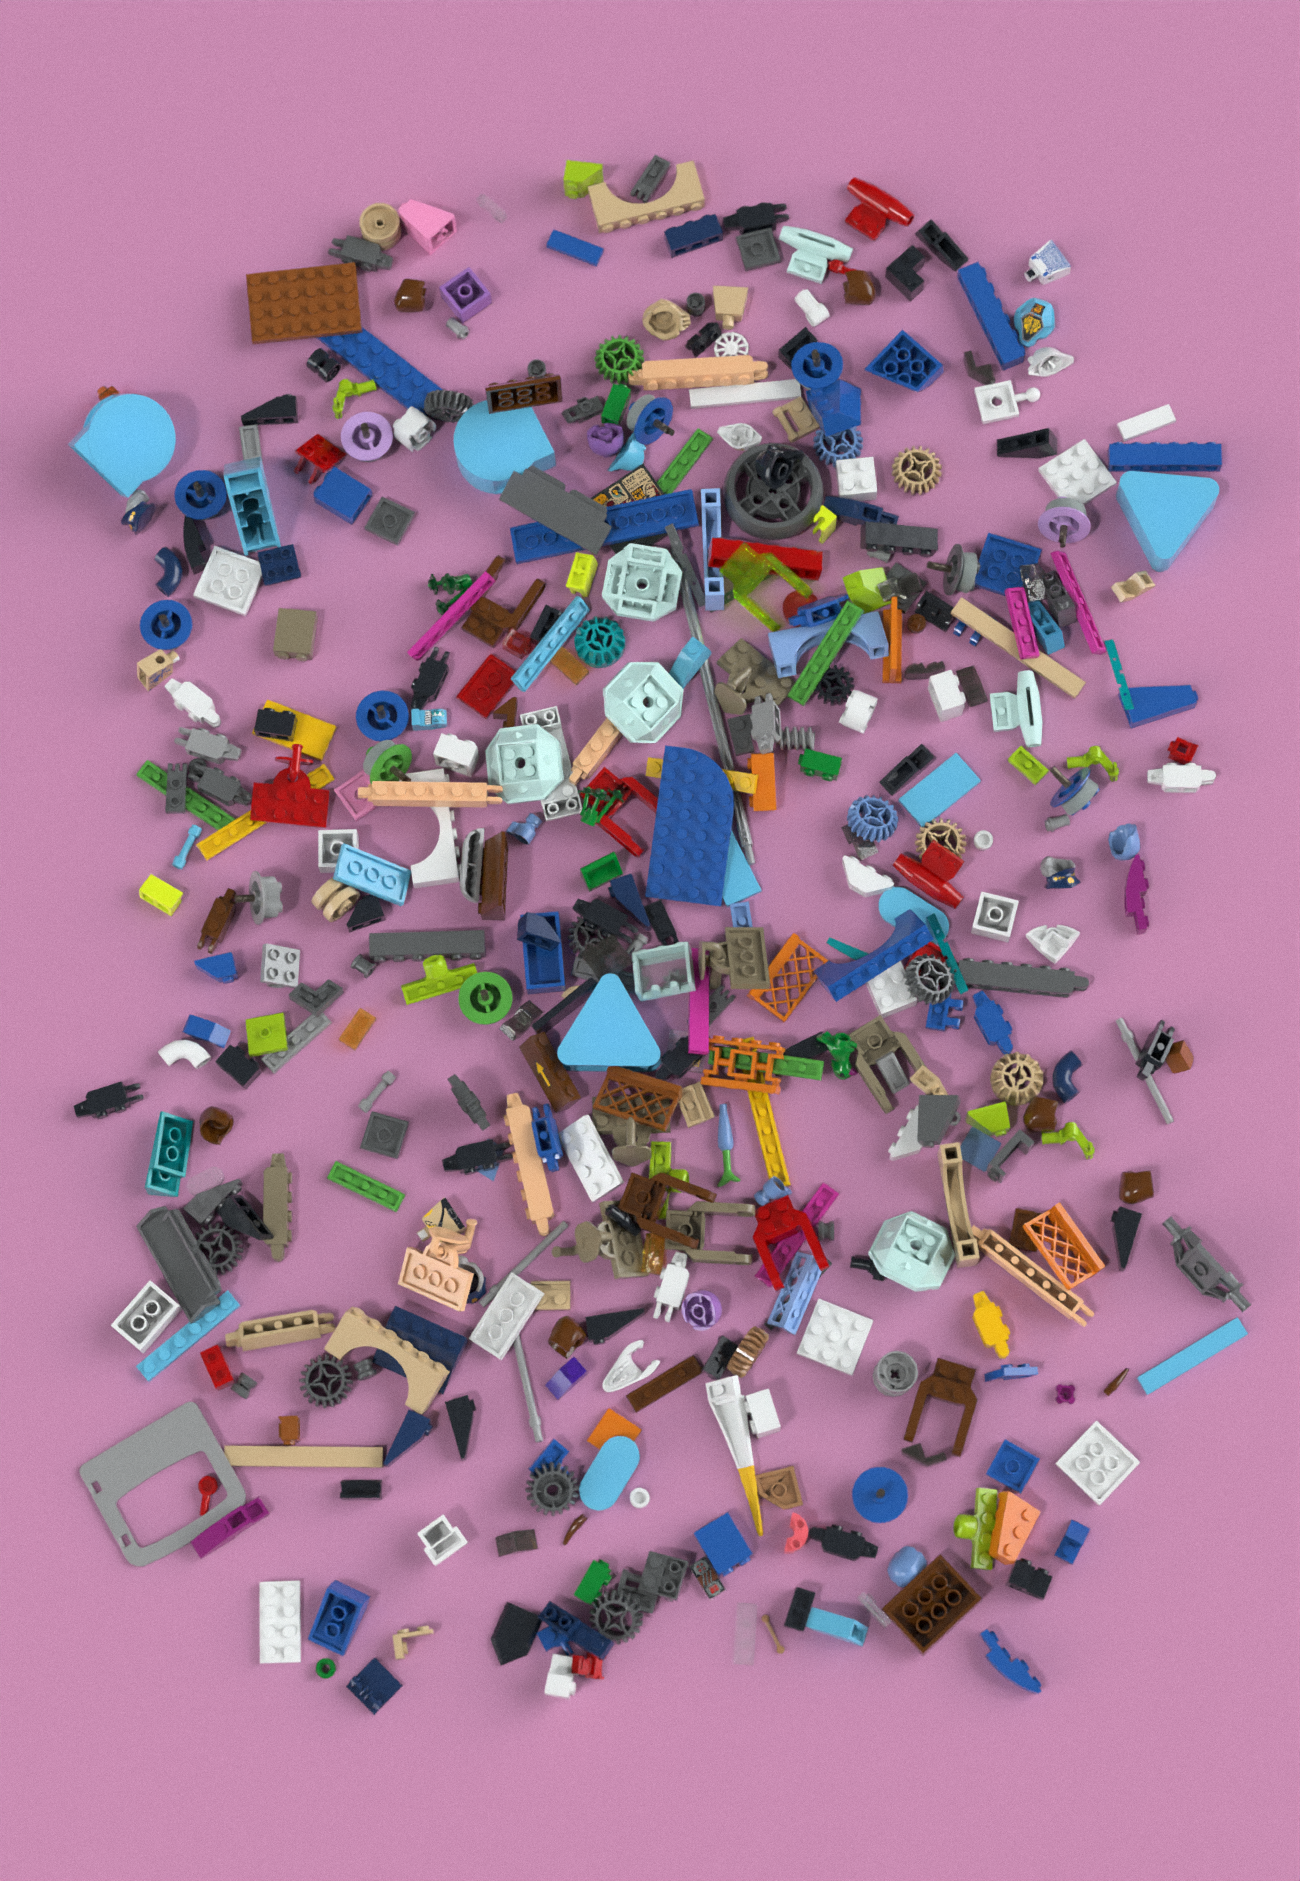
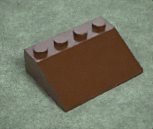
(523, 393)
(494, 878)
(932, 1605)

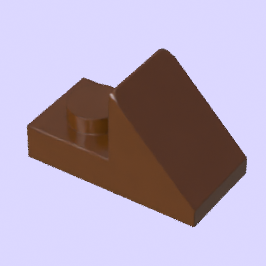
(507, 712)

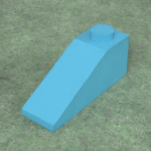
(689, 661)

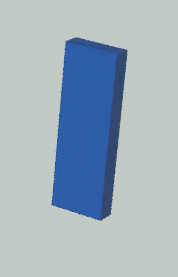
(574, 247)

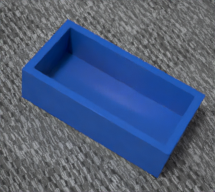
(543, 967)

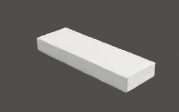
(1146, 422)

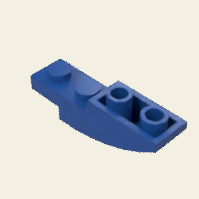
(1013, 1671)

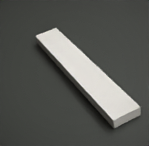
(744, 393)

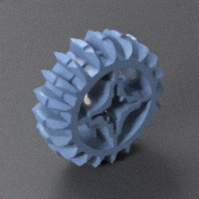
(849, 451)
(871, 823)

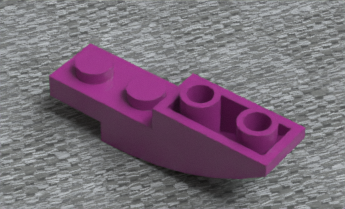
(1135, 887)
(228, 1527)

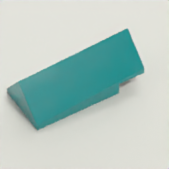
(169, 1155)

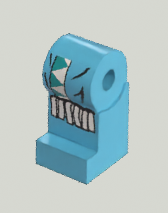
(428, 719)

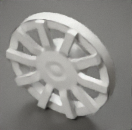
(731, 348)

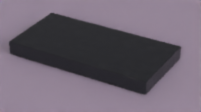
(565, 1007)

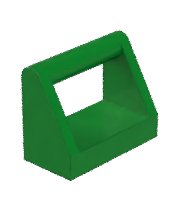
(601, 871)

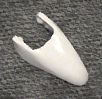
(625, 1370)

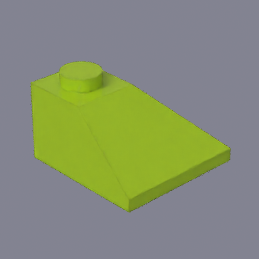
(863, 588)
(990, 1119)

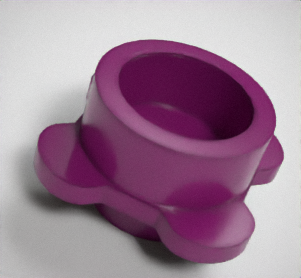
(1060, 1394)

